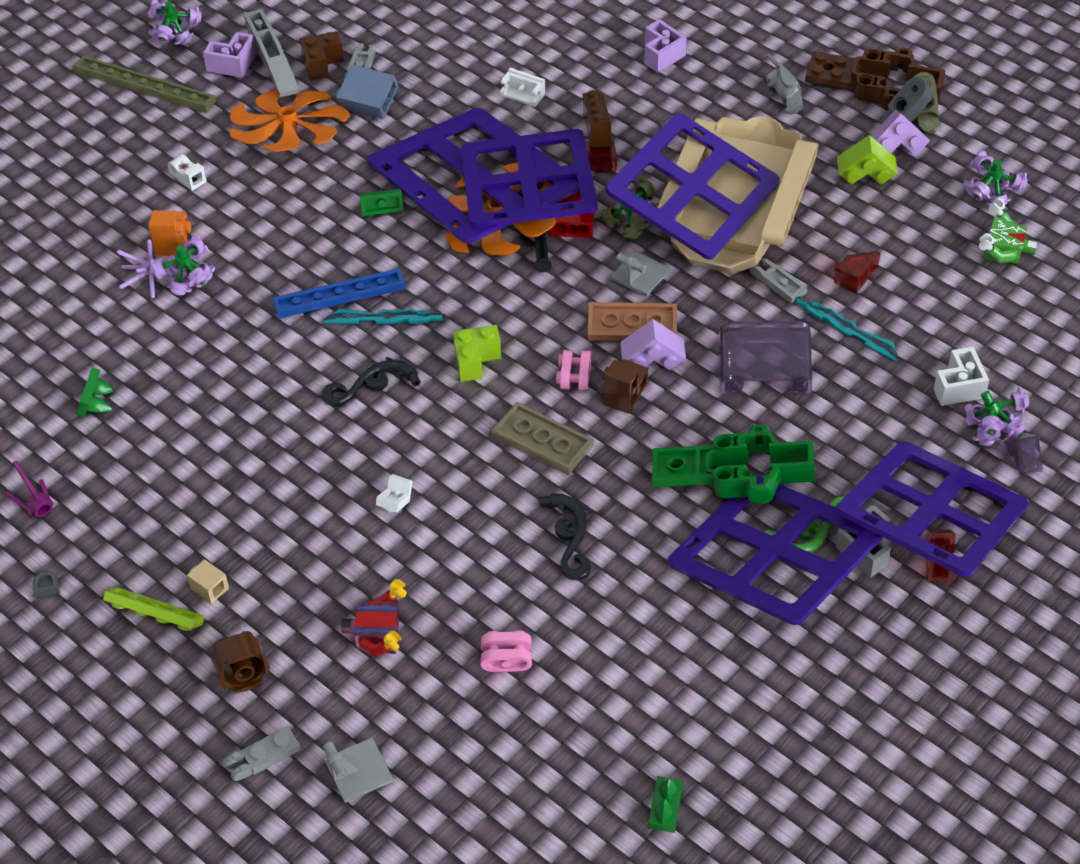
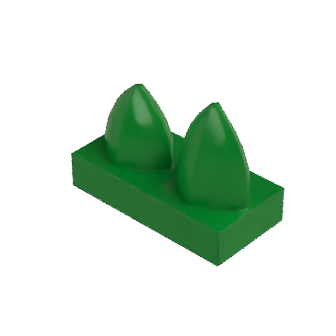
(381, 202)
(92, 402)
(665, 804)

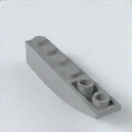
(271, 52)

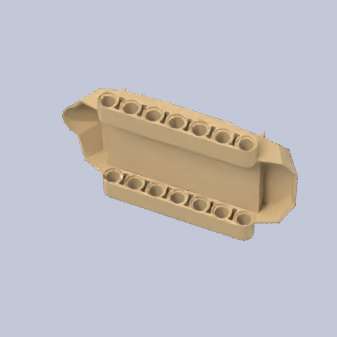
(772, 147)

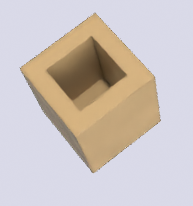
(207, 581)

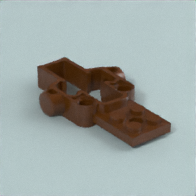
(875, 65)

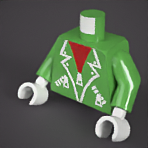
(1005, 238)

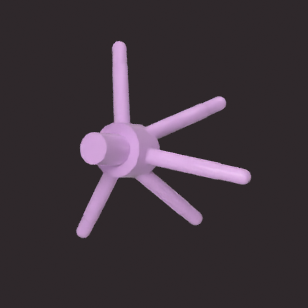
(144, 268)

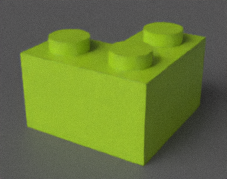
(867, 158)
(474, 347)

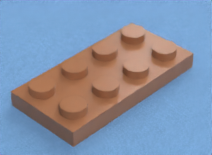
(619, 320)

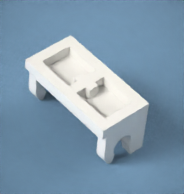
(523, 87)

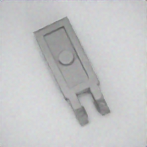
(363, 58)
(779, 280)
(262, 754)

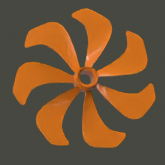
(285, 119)
(494, 243)

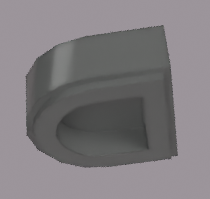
(45, 584)

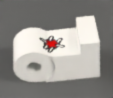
(184, 170)

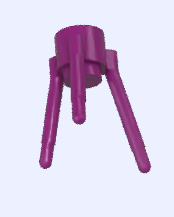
(38, 503)

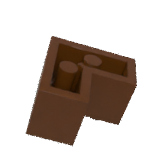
(319, 52)
(623, 384)

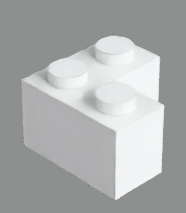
(962, 380)

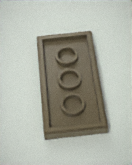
(542, 438)

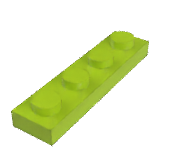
(147, 606)

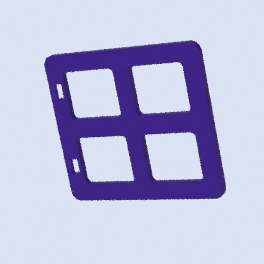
(528, 178)
(692, 185)
(933, 507)
(773, 548)

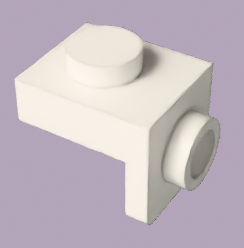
(396, 494)

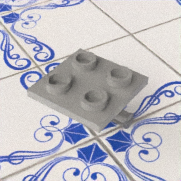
(639, 272)
(357, 769)

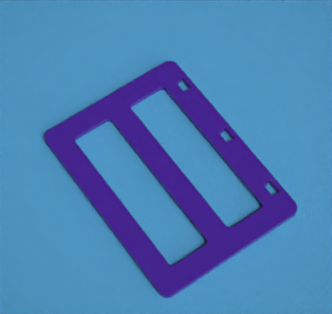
(436, 141)

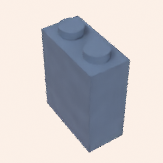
(367, 91)

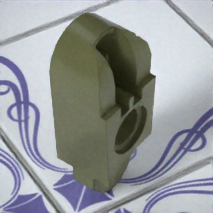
(929, 118)

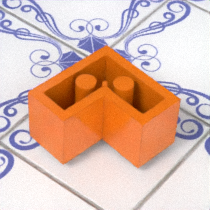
(168, 231)

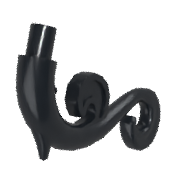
(374, 384)
(564, 532)

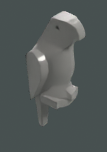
(785, 86)

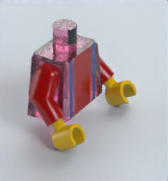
(377, 622)

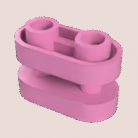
(566, 362)
(506, 651)

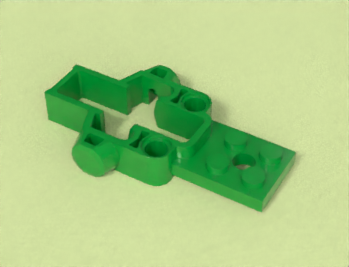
(788, 464)

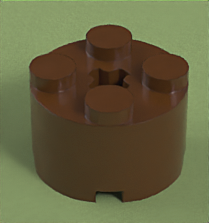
(239, 662)

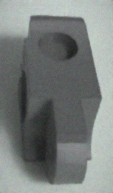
(914, 94)

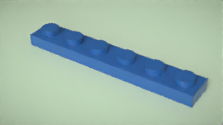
(339, 293)

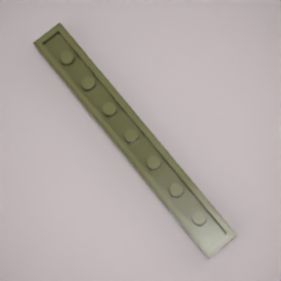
(144, 84)

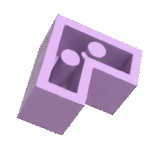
(663, 45)
(231, 58)
(898, 131)
(652, 344)

